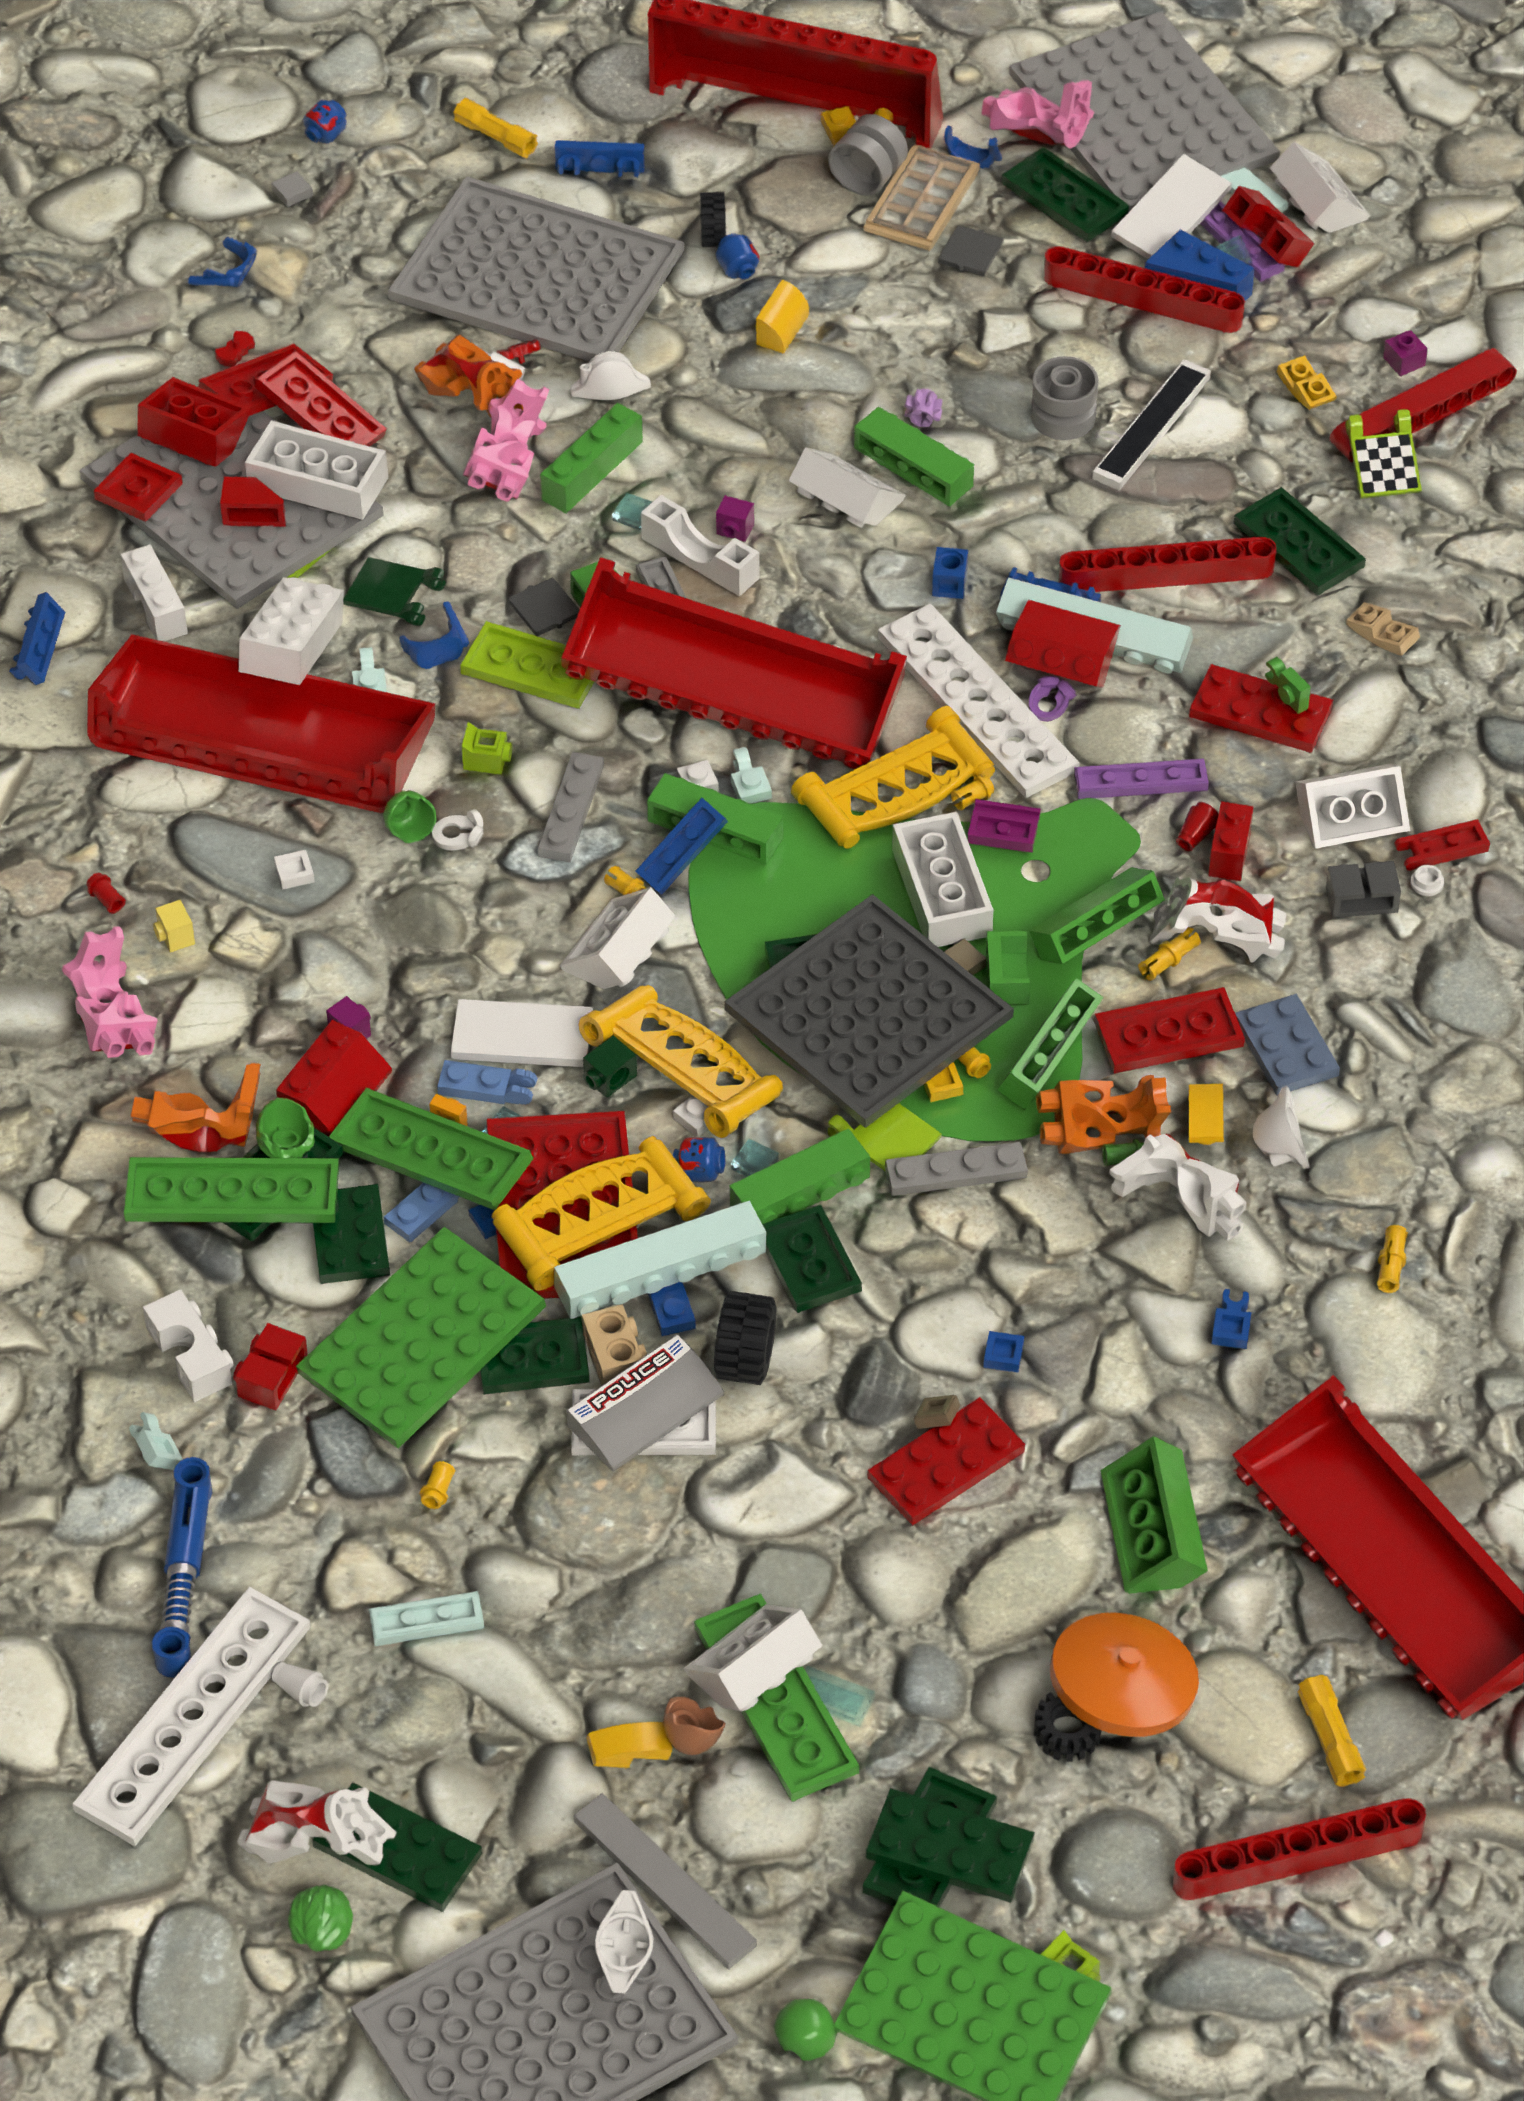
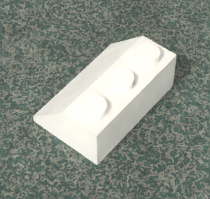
(1317, 190)
(844, 487)
(1353, 805)
(619, 939)
(755, 1656)

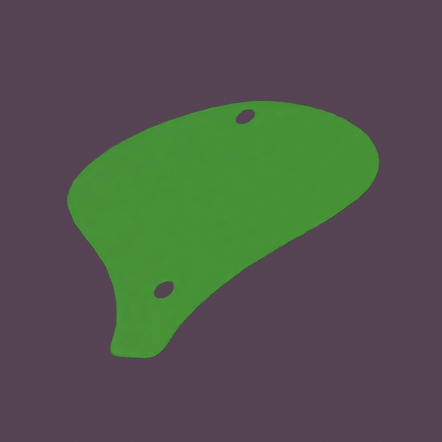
(816, 881)

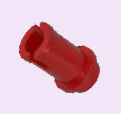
(100, 886)

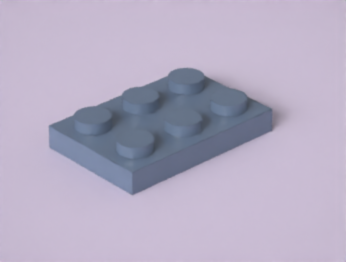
(1287, 1044)

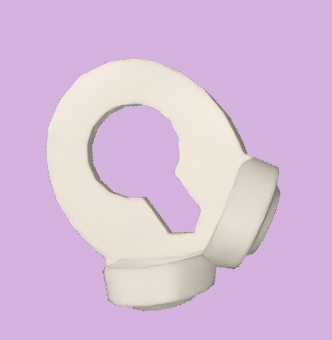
(472, 821)

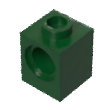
(609, 1066)

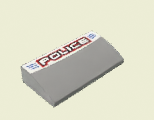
(644, 1403)

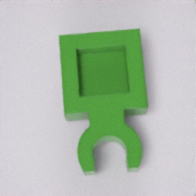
(1292, 687)

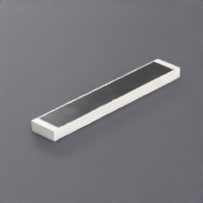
(1151, 425)

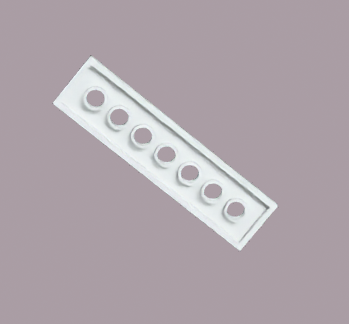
(974, 715)
(198, 1736)

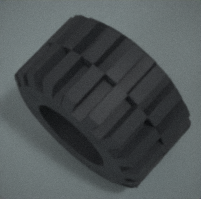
(745, 1337)

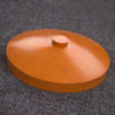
(1124, 1674)

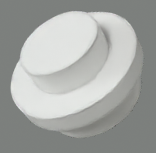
(1427, 880)

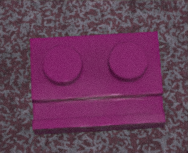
(1004, 825)

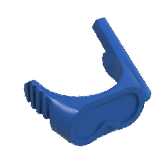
(979, 155)
(234, 276)
(441, 650)

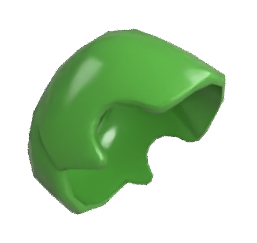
(409, 816)
(805, 2028)

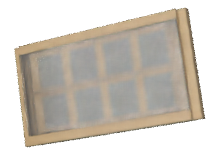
(922, 197)

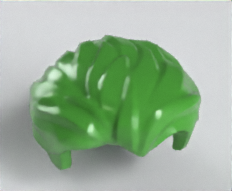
(284, 1129)
(320, 1918)

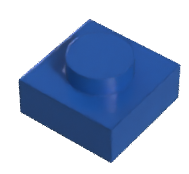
(1003, 1351)

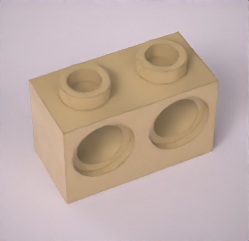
(610, 1347)

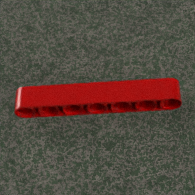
(1144, 289)
(1434, 397)
(1169, 564)
(1286, 1861)

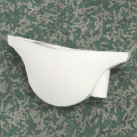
(609, 378)
(1279, 1132)
(624, 1941)

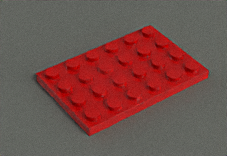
(559, 1148)

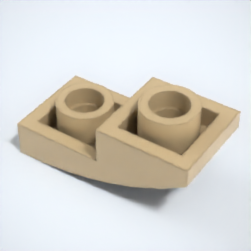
(1377, 626)

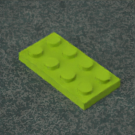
(523, 664)

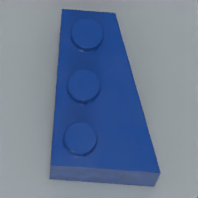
(1203, 263)

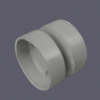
(868, 154)
(1064, 398)

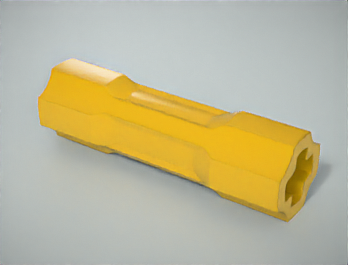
(480, 119)
(1322, 1707)

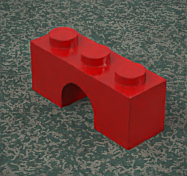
(1279, 234)

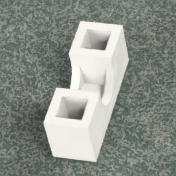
(152, 586)
(178, 1323)

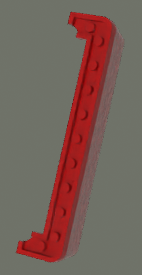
(793, 64)
(731, 669)
(295, 738)
(1390, 1548)

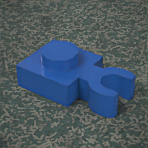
(1232, 1322)

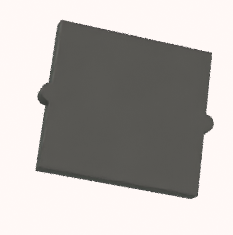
(970, 250)
(544, 606)

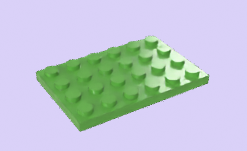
(421, 1337)
(971, 2006)

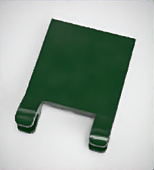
(390, 588)

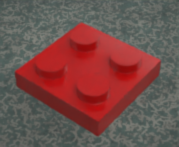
(138, 487)

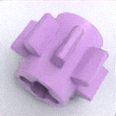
(923, 408)

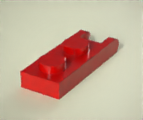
(1444, 844)

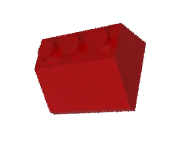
(192, 421)
(1063, 643)
(334, 1075)

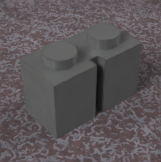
(1363, 890)

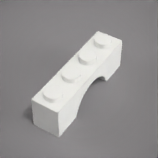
(671, 531)

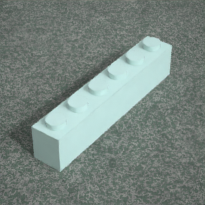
(1140, 635)
(660, 1259)

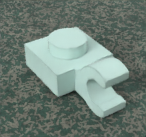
(368, 676)
(748, 782)
(156, 1447)

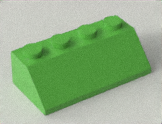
(1153, 1518)

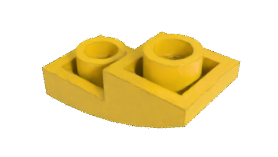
(1304, 383)
(1206, 1113)
(621, 1743)

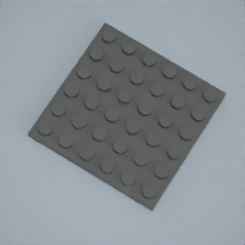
(868, 1010)

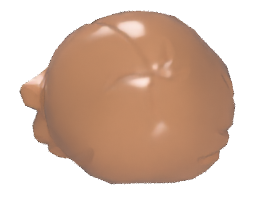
(689, 1727)

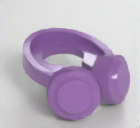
(1043, 688)

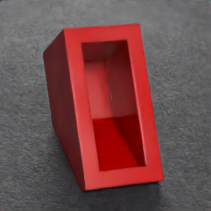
(250, 503)

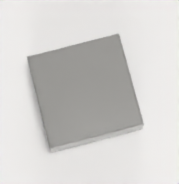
(292, 189)

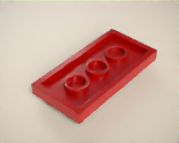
(238, 381)
(317, 402)
(1256, 709)
(1169, 1030)
(946, 1461)

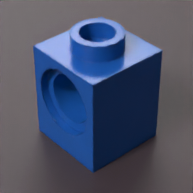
(950, 572)

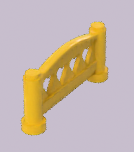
(945, 741)
(726, 1104)
(543, 1250)

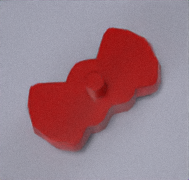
(235, 349)
(520, 350)

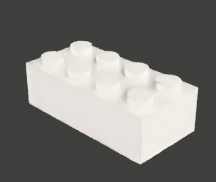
(318, 469)
(291, 630)
(942, 879)

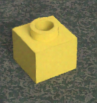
(174, 926)

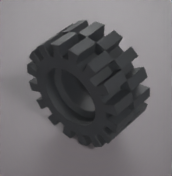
(712, 218)
(1058, 1741)

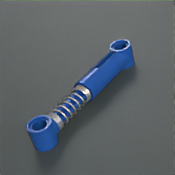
(182, 1563)

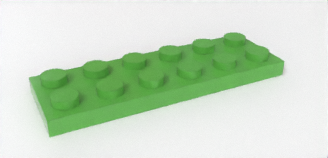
(431, 1148)
(232, 1190)
(788, 1719)

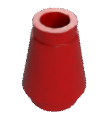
(1198, 824)

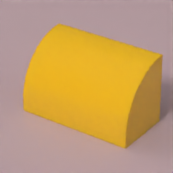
(781, 317)

